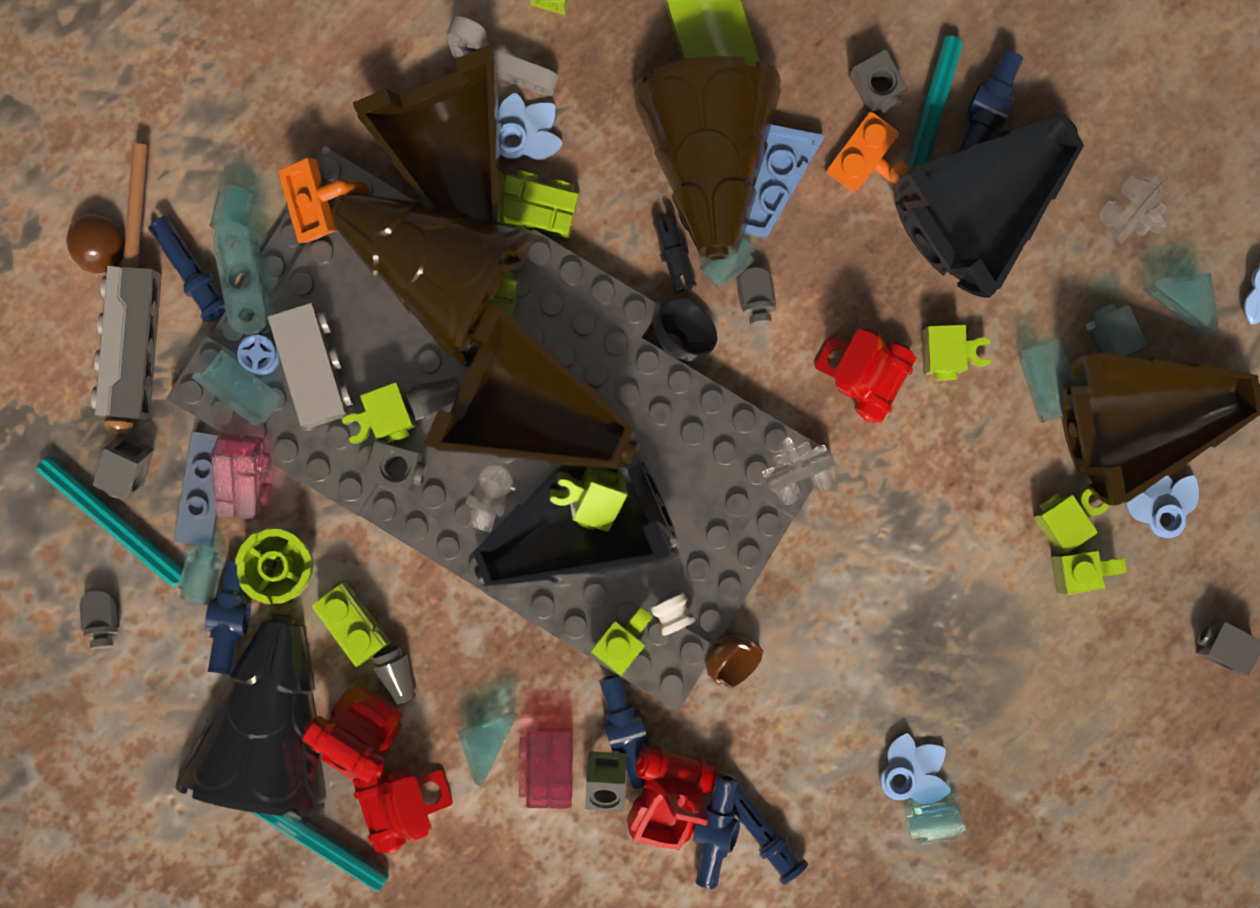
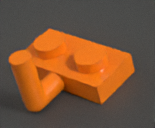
(865, 153)
(309, 198)

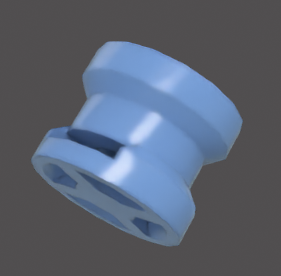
(251, 352)

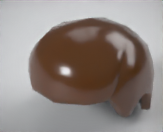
(95, 242)
(733, 659)

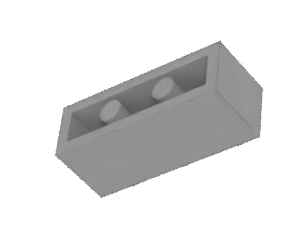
(310, 365)

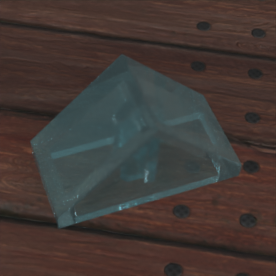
(1189, 299)
(483, 742)

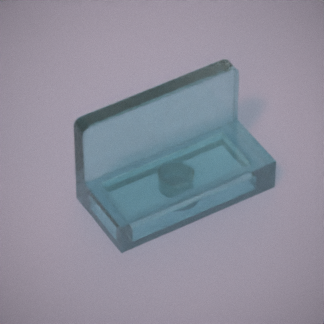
(1045, 374)
(239, 389)

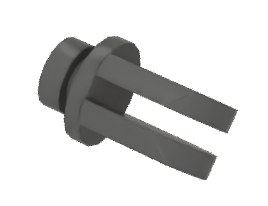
(757, 296)
(99, 618)

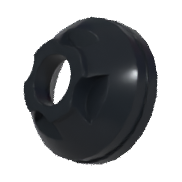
(689, 324)

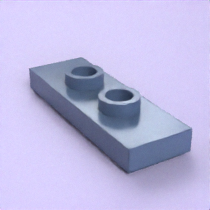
(196, 512)

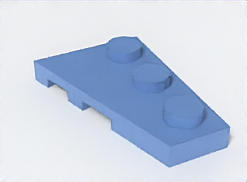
(781, 170)

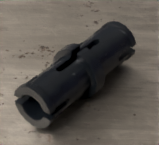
(674, 253)

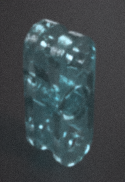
(232, 262)

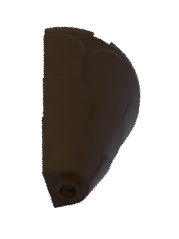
(445, 137)
(710, 140)
(434, 261)
(529, 406)
(1147, 418)

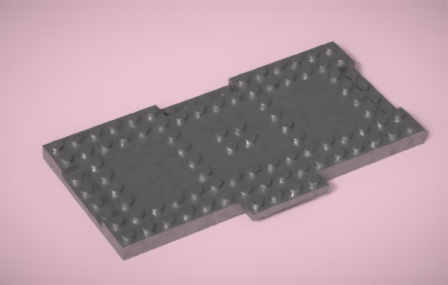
(692, 435)

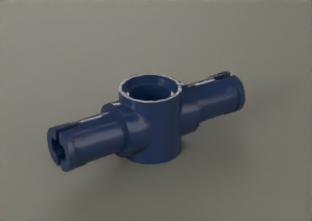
(992, 100)
(227, 620)
(623, 725)
(719, 834)

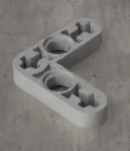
(468, 36)

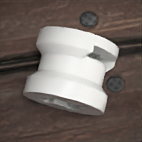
(673, 614)

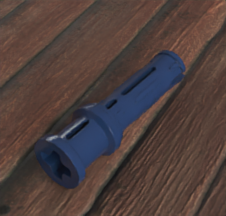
(197, 282)
(772, 847)

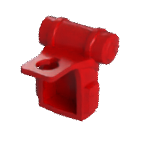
(868, 371)
(355, 734)
(670, 797)
(396, 807)

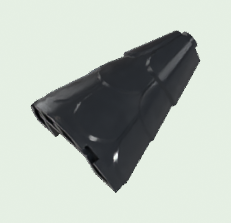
(986, 200)
(544, 544)
(253, 737)

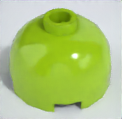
(273, 581)

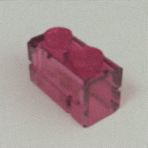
(240, 476)
(548, 768)

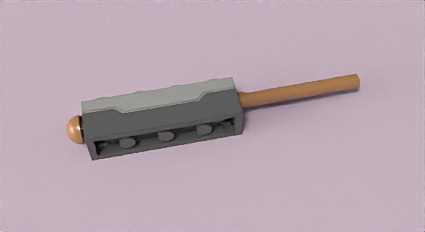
(128, 323)

